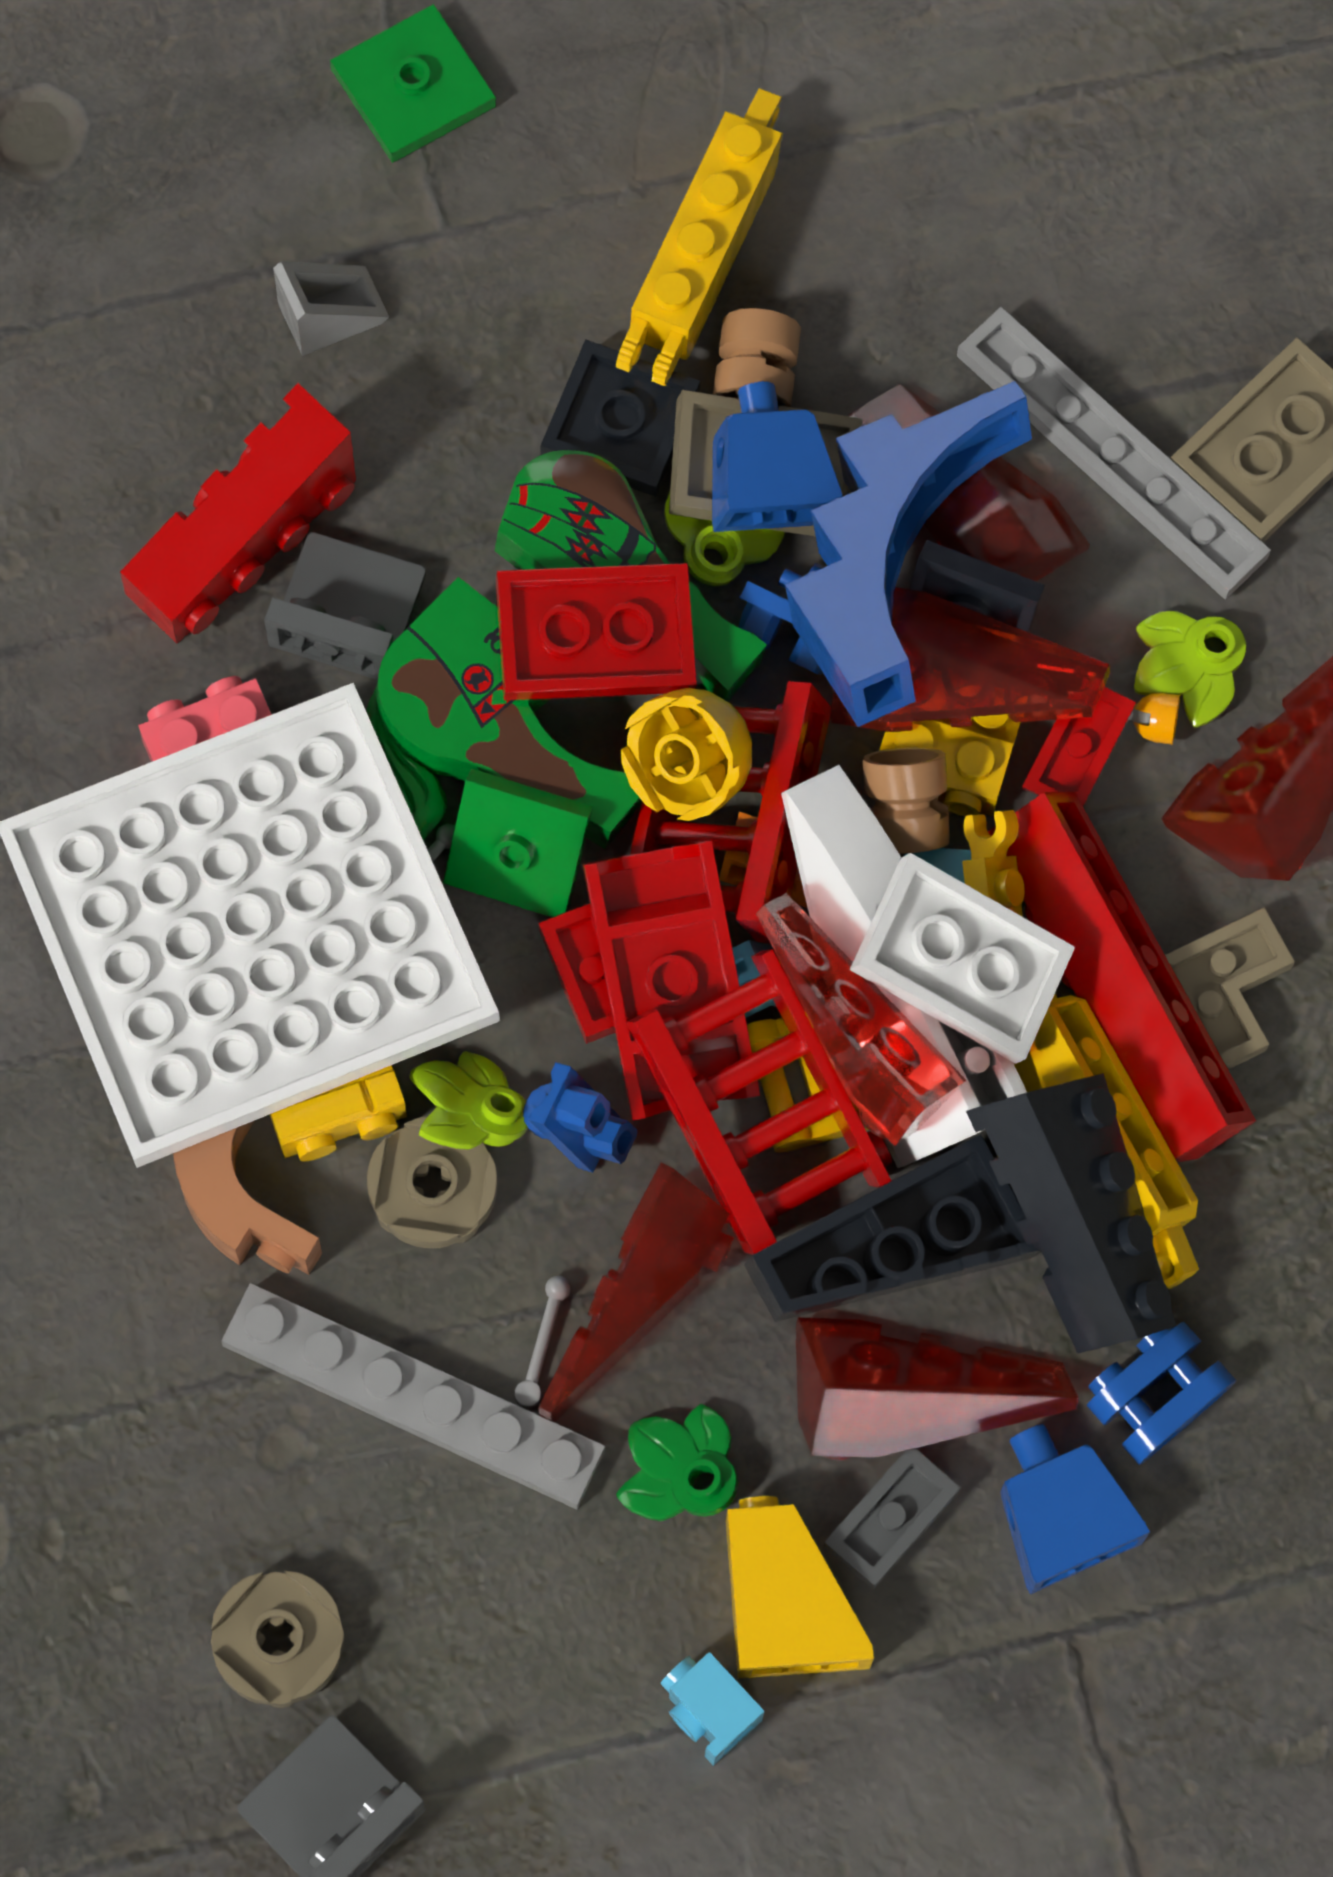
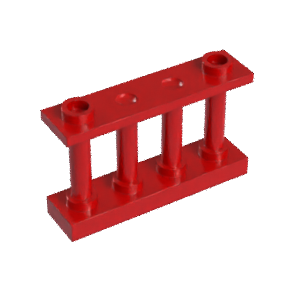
(799, 740)
(696, 1097)

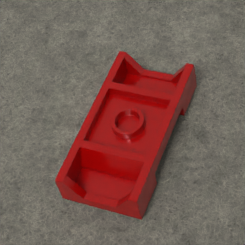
(667, 952)

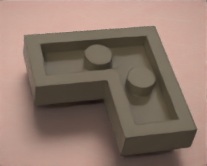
(1220, 969)

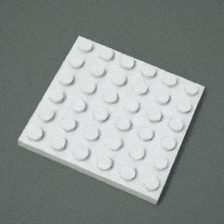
(247, 924)

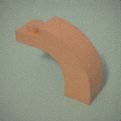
(230, 1215)

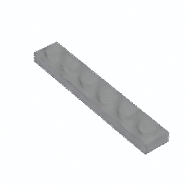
(1116, 454)
(413, 1396)

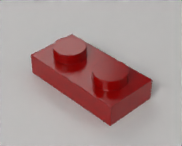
(1080, 748)
(578, 963)

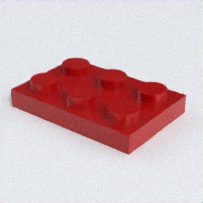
(595, 631)

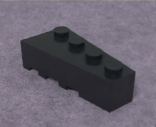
(1080, 1209)
(904, 1235)

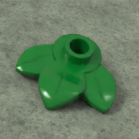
(672, 1460)

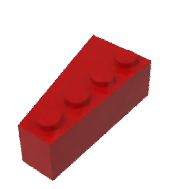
(243, 518)

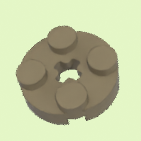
(424, 1220)
(282, 1676)

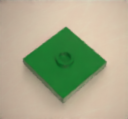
(413, 83)
(517, 844)

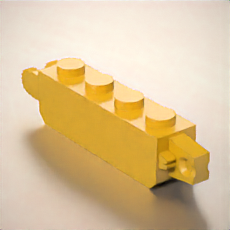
(704, 238)
(1075, 1047)

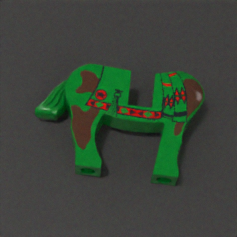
(442, 677)

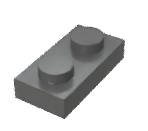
(891, 1517)

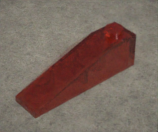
(996, 511)
(981, 667)
(1272, 796)
(871, 1044)
(663, 1259)
(894, 1395)

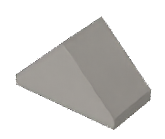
(326, 302)

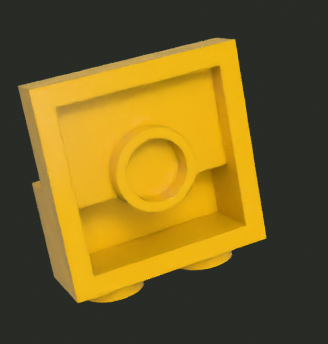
(974, 758)

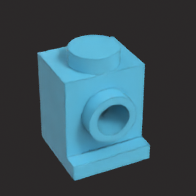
(711, 1705)

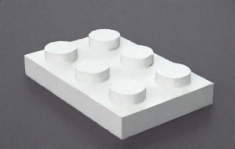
(962, 958)

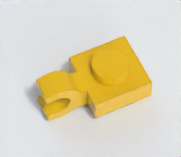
(990, 868)

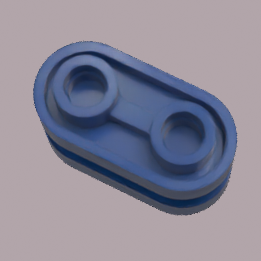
(1120, 1389)

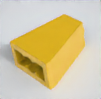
(786, 1598)

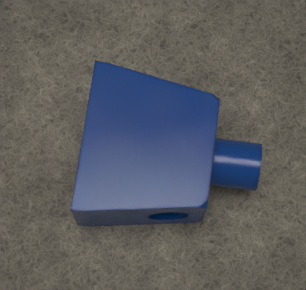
(769, 465)
(1065, 1511)

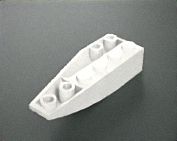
(844, 875)

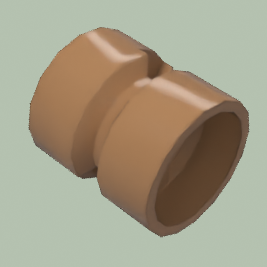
(757, 348)
(906, 796)

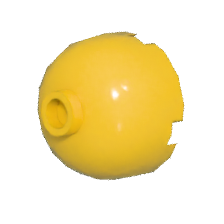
(687, 753)

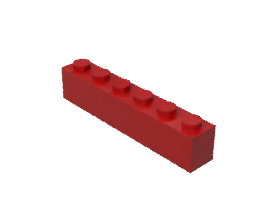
(1125, 976)

